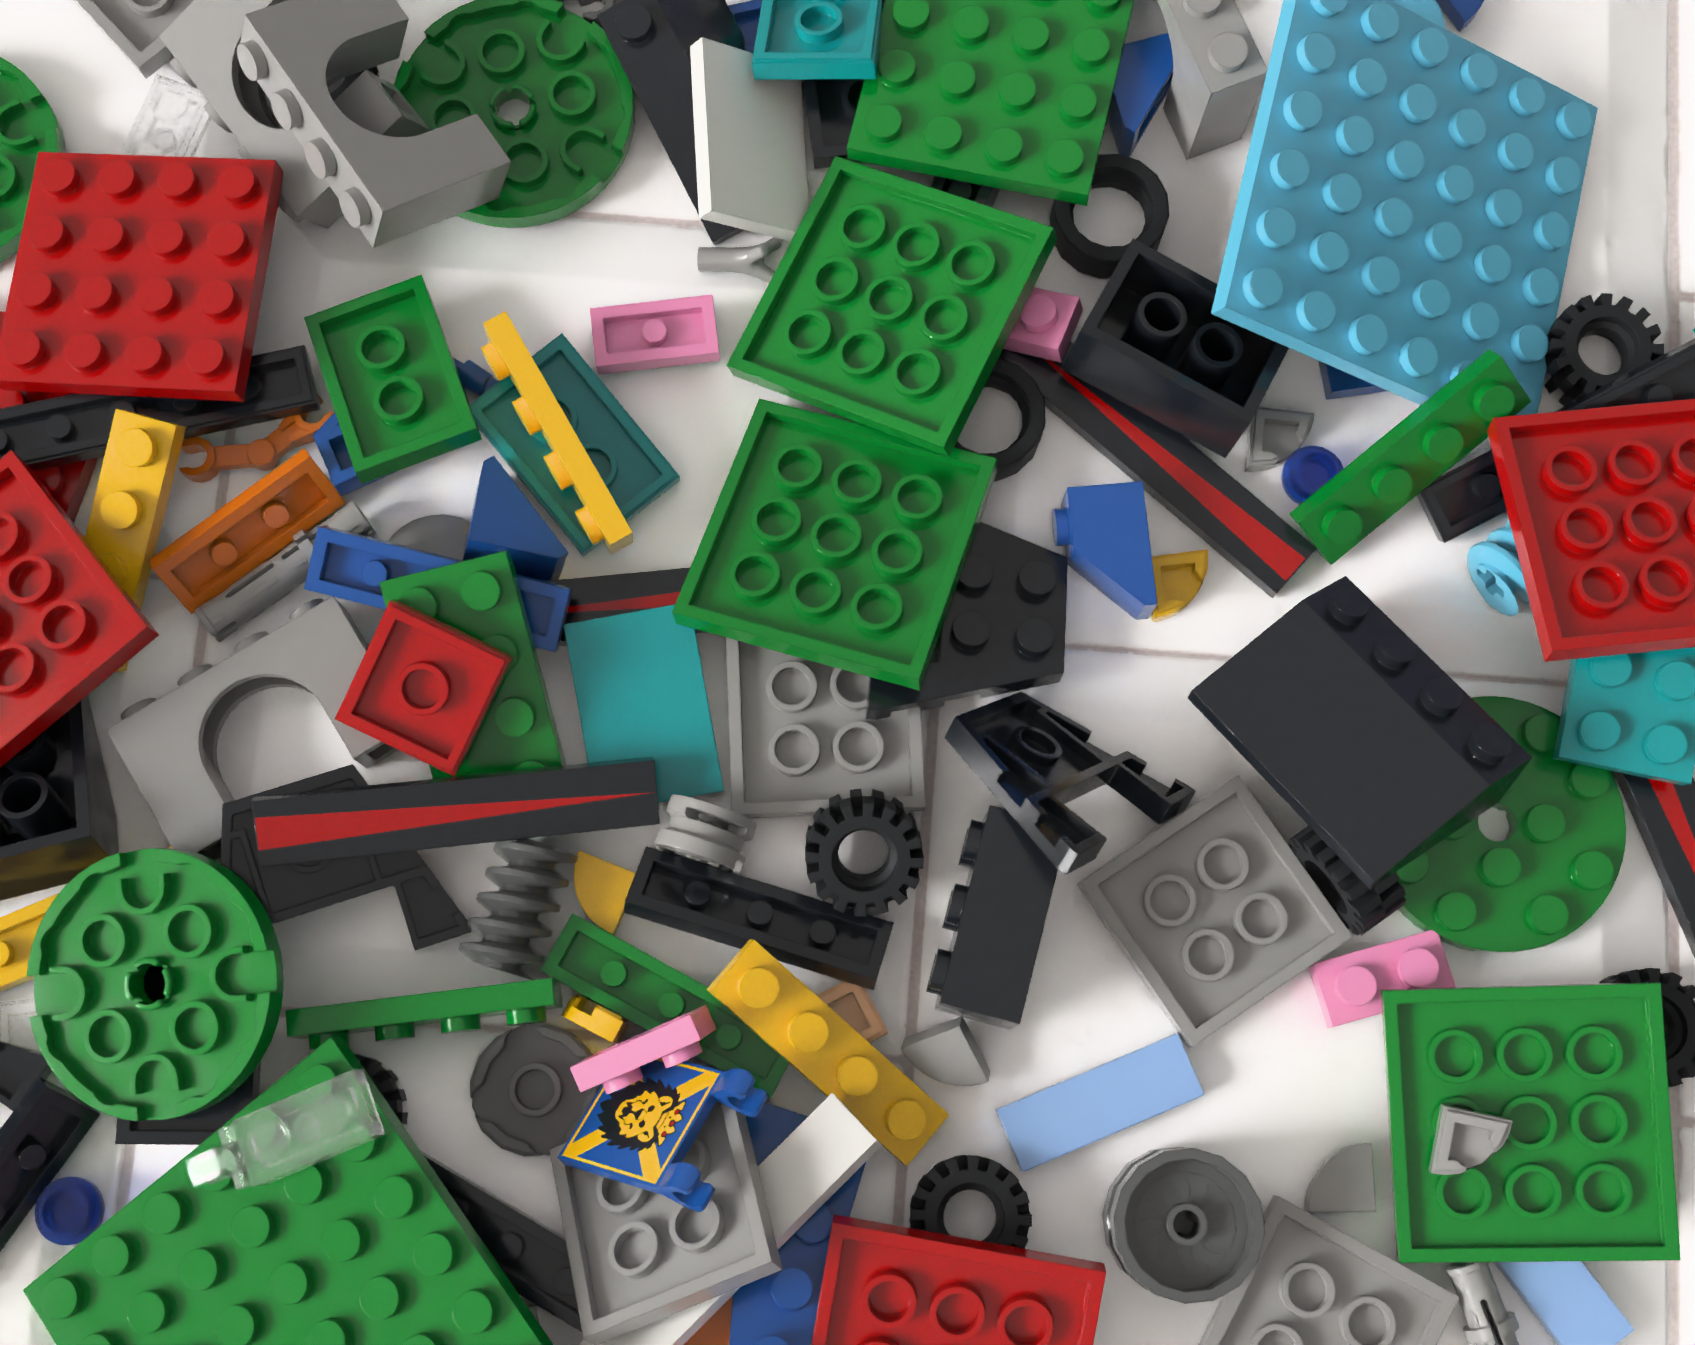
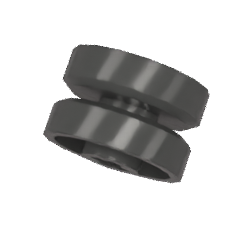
(1217, 1201)

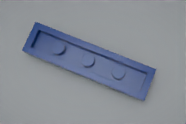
(354, 564)

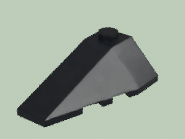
(654, 51)

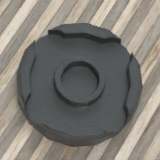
(527, 1090)

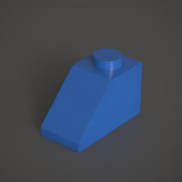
(1109, 542)

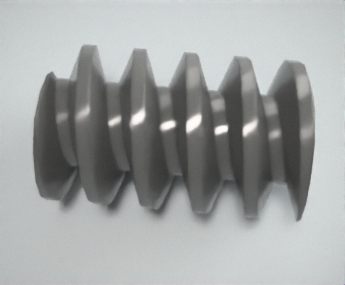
(517, 905)

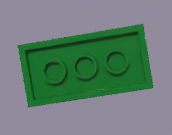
(487, 603)

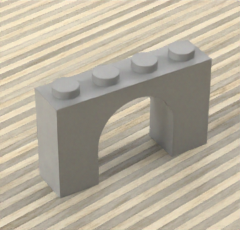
(206, 57)
(1214, 73)
(381, 180)
(175, 739)

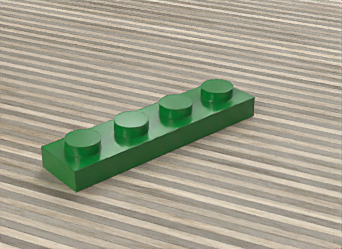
(1409, 457)
(656, 993)
(454, 1009)

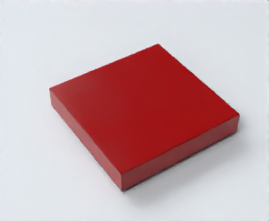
(423, 687)

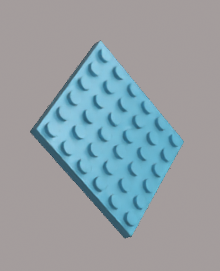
(1403, 201)

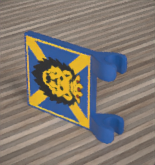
(651, 1124)

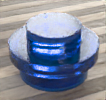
(1308, 471)
(69, 1210)

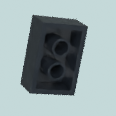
(1171, 357)
(994, 923)

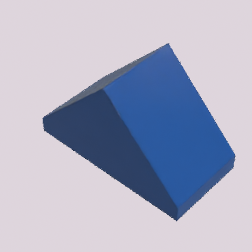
(1139, 89)
(507, 520)

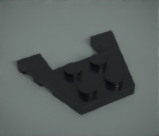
(998, 631)
(1041, 761)
(309, 886)

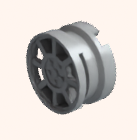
(702, 840)

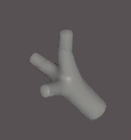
(739, 259)

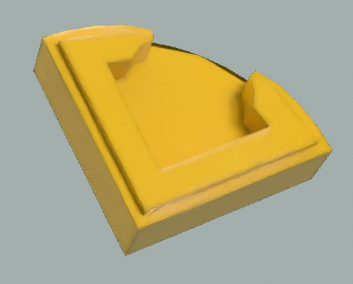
(1177, 581)
(601, 890)
(595, 1018)

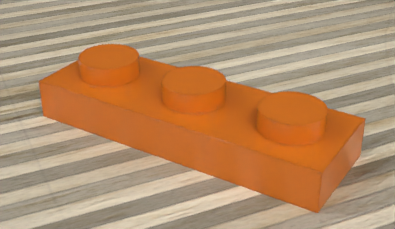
(246, 531)

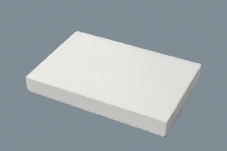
(747, 143)

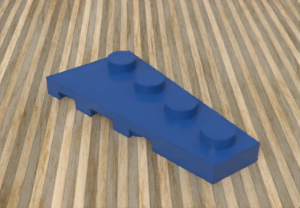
(785, 1304)

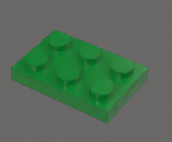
(392, 379)

